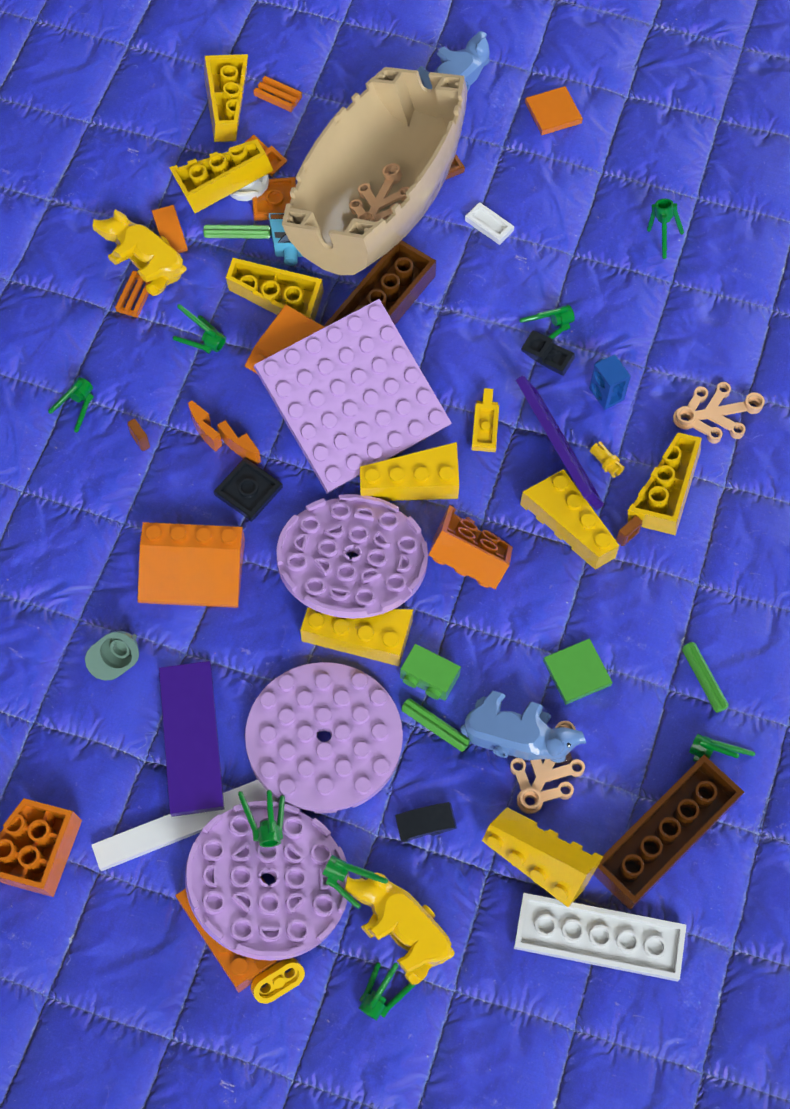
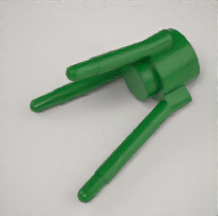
(664, 211)
(560, 317)
(212, 338)
(78, 392)
(705, 746)
(268, 833)
(337, 870)
(373, 1003)

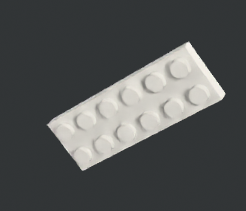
(601, 937)

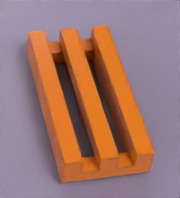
(280, 91)
(126, 292)

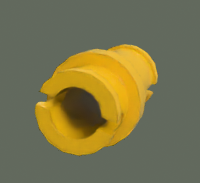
(609, 462)

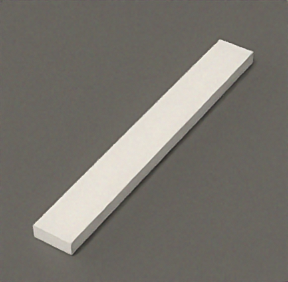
(167, 829)

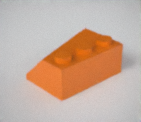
(470, 550)
(36, 846)

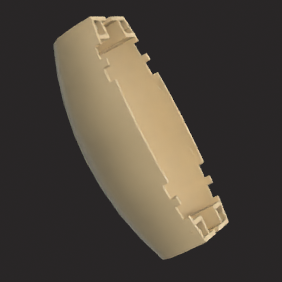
(383, 125)

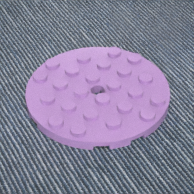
(322, 576)
(329, 773)
(245, 911)

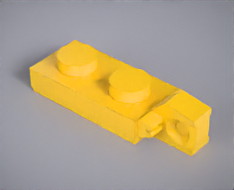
(485, 423)

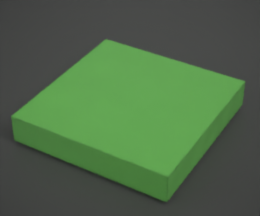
(577, 671)

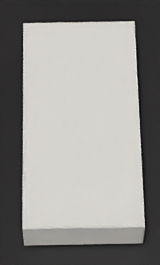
(489, 223)

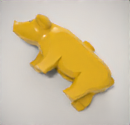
(145, 249)
(406, 922)

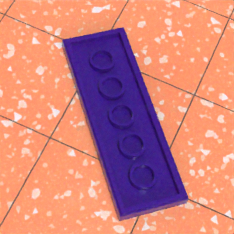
(560, 443)
(191, 739)

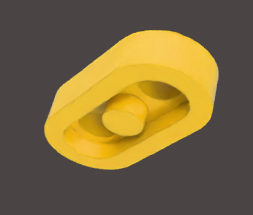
(277, 980)

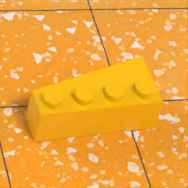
(225, 89)
(221, 174)
(275, 287)
(415, 476)
(665, 493)
(571, 517)
(374, 637)
(541, 855)

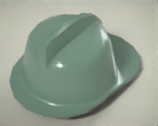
(112, 655)

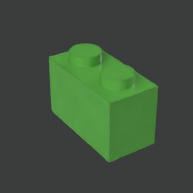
(429, 672)

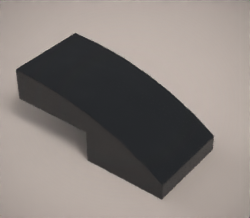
(547, 353)
(426, 821)

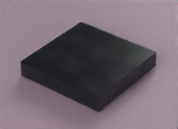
(248, 489)

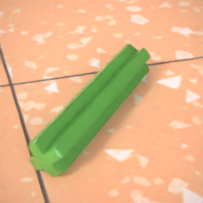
(237, 231)
(705, 677)
(435, 724)

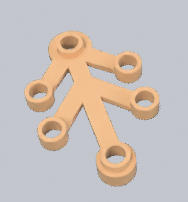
(392, 175)
(716, 413)
(543, 774)

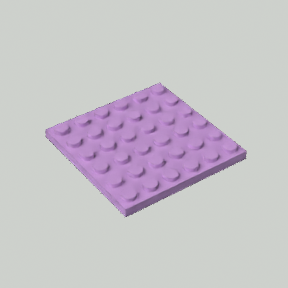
(352, 395)

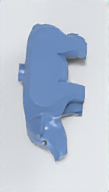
(463, 62)
(517, 734)

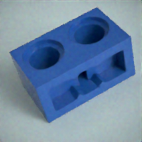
(609, 381)

